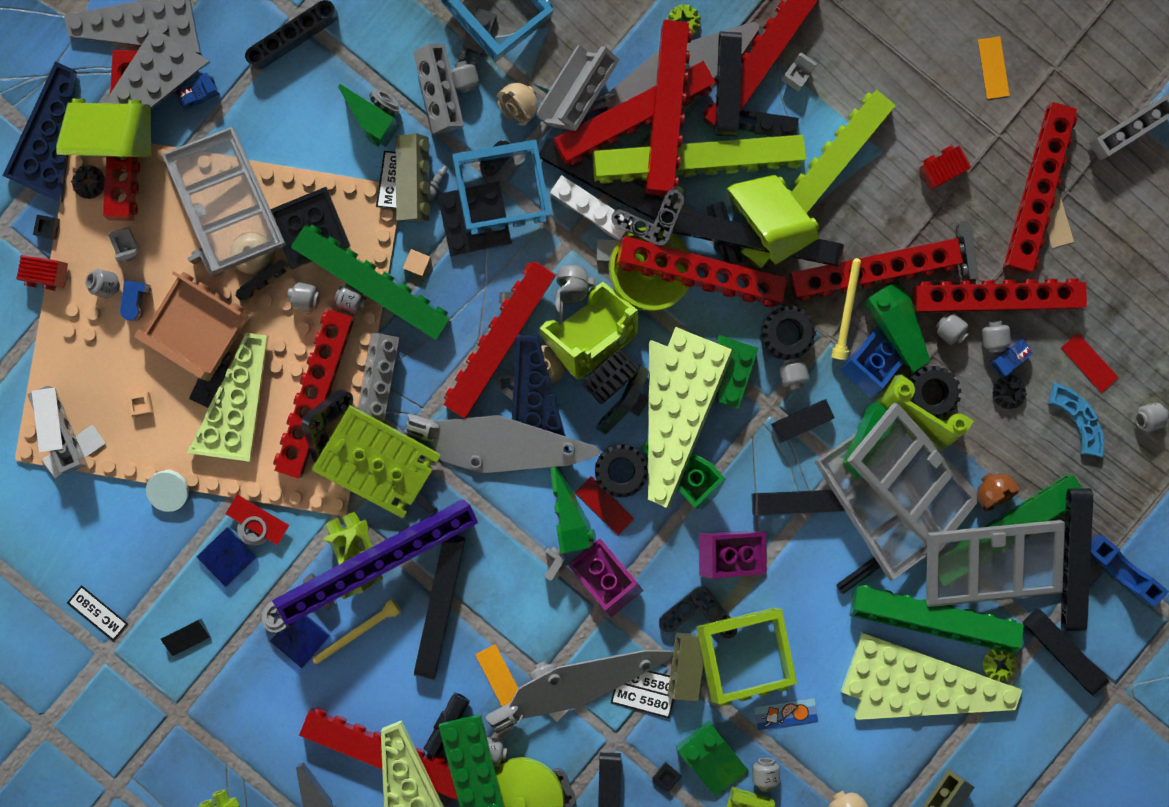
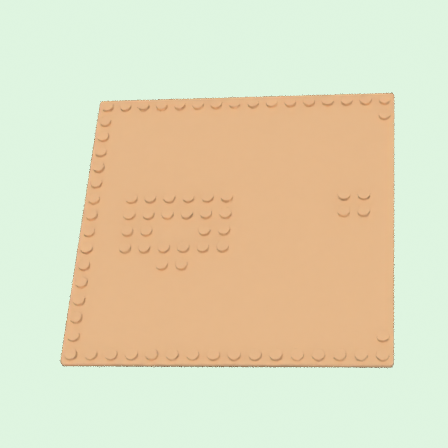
(98, 362)

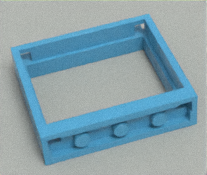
(485, 40)
(496, 153)

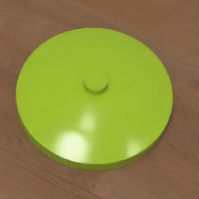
(643, 291)
(529, 784)

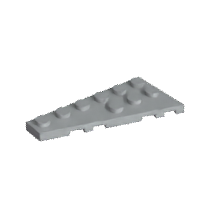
(134, 20)
(156, 71)

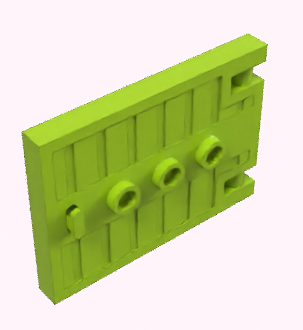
(375, 461)

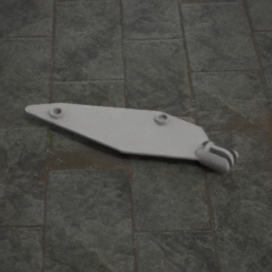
(645, 75)
(497, 444)
(574, 686)

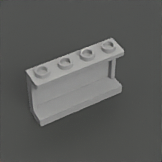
(576, 88)

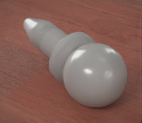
(435, 182)

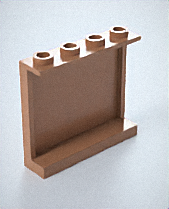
(193, 327)

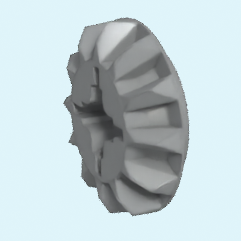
(384, 102)
(252, 538)
(270, 622)

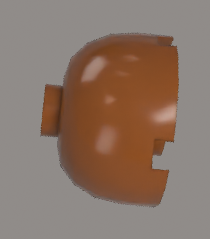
(996, 490)

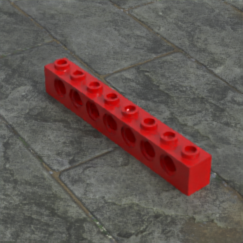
(1067, 119)
(115, 167)
(947, 249)
(773, 284)
(1075, 296)
(337, 345)

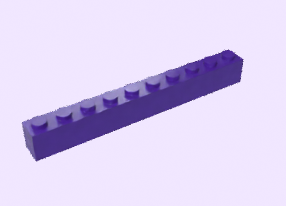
(374, 562)

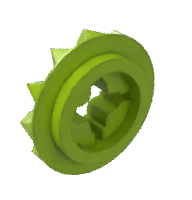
(690, 13)
(990, 666)

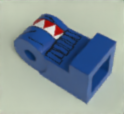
(197, 91)
(132, 300)
(1011, 358)

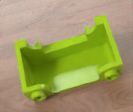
(106, 129)
(774, 215)
(593, 331)
(940, 432)

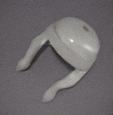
(576, 282)

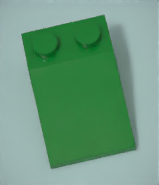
(375, 122)
(711, 758)

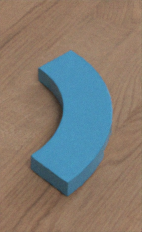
(1084, 417)

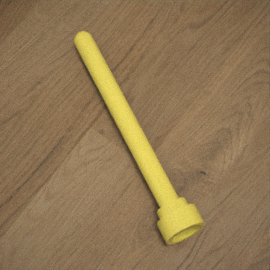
(840, 350)
(390, 609)

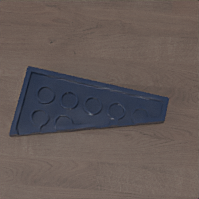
(35, 155)
(532, 389)

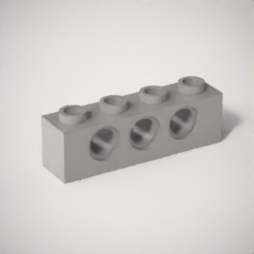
(438, 88)
(1131, 128)
(378, 375)
(71, 456)

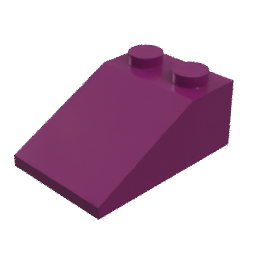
(732, 554)
(605, 577)

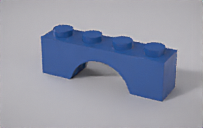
(1130, 576)

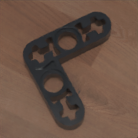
(653, 226)
(626, 402)
(338, 403)
(695, 605)

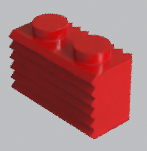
(945, 167)
(42, 271)

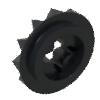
(94, 188)
(1000, 388)

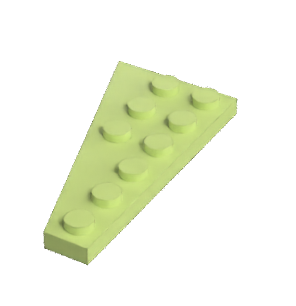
(233, 413)

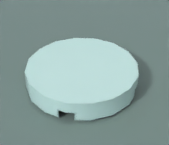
(167, 490)

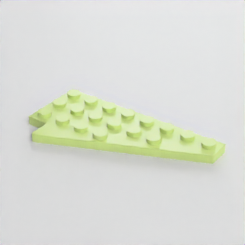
(680, 397)
(908, 683)
(404, 774)

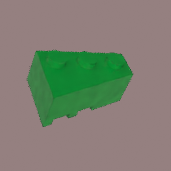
(737, 372)
(872, 415)

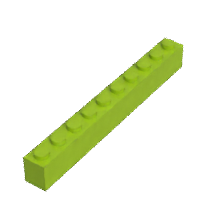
(704, 157)
(834, 159)

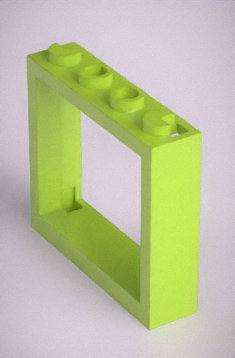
(710, 663)

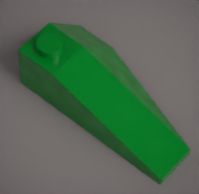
(897, 319)
(699, 481)
(574, 528)

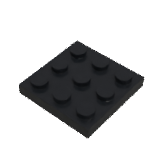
(484, 204)
(314, 209)

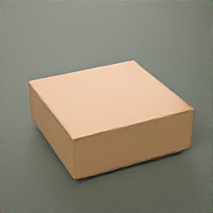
(416, 262)
(140, 404)

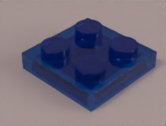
(226, 556)
(300, 640)

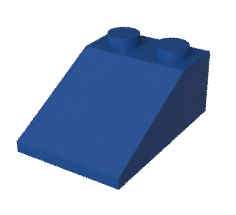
(872, 363)

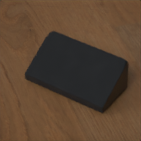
(186, 637)

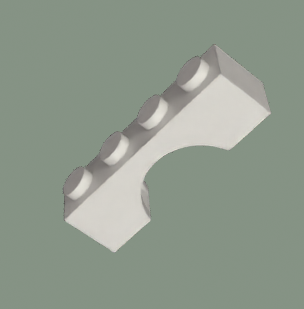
(587, 205)

